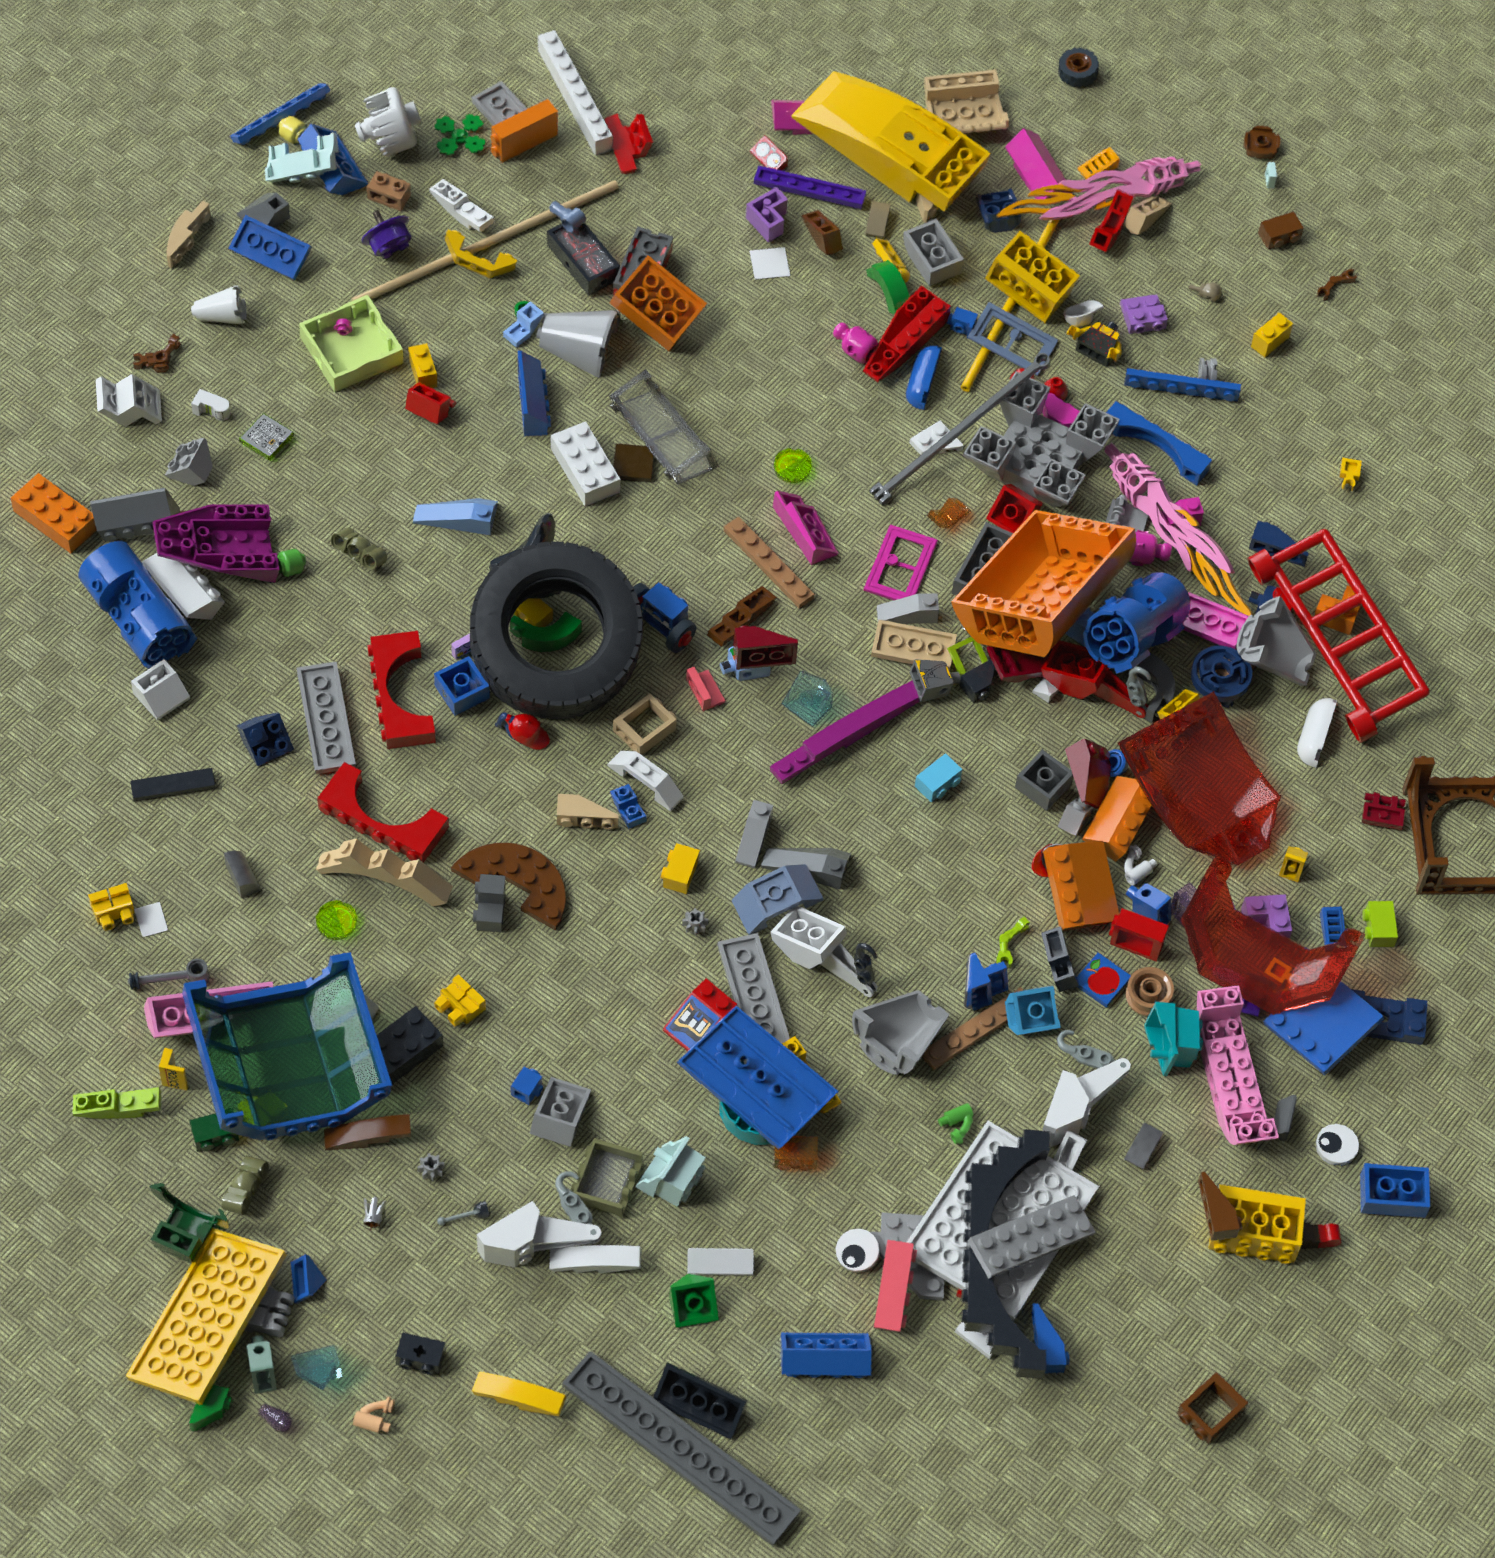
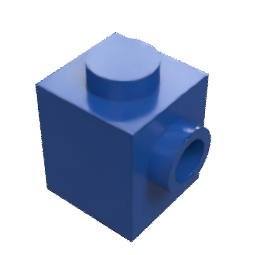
(527, 1085)

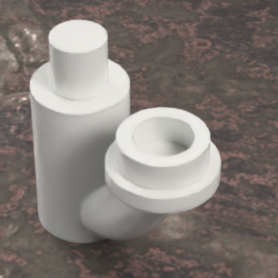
(1136, 874)

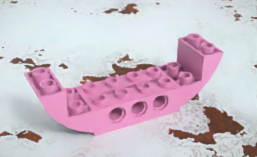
(1231, 1068)

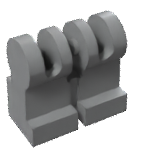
(271, 1322)

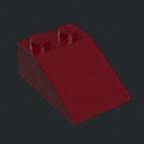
(762, 648)
(1090, 770)

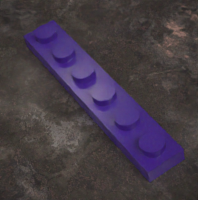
(810, 187)

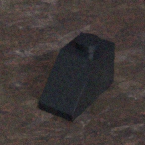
(978, 681)

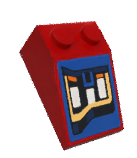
(698, 1014)

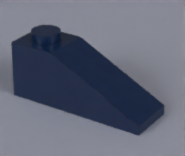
(1274, 540)

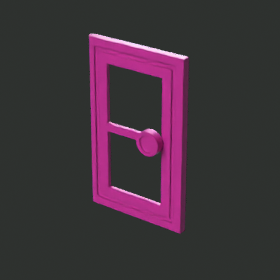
(891, 559)

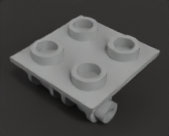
(1126, 514)

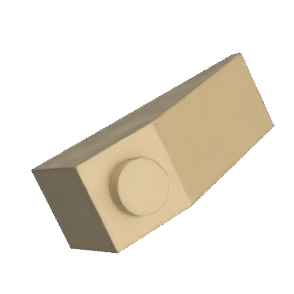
(1145, 214)

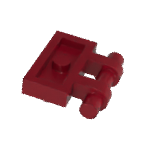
(1383, 815)

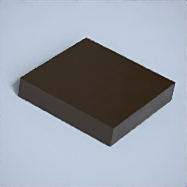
(633, 463)

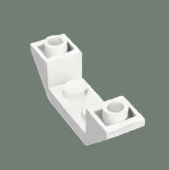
(649, 774)

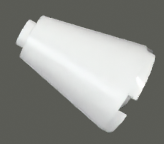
(221, 307)

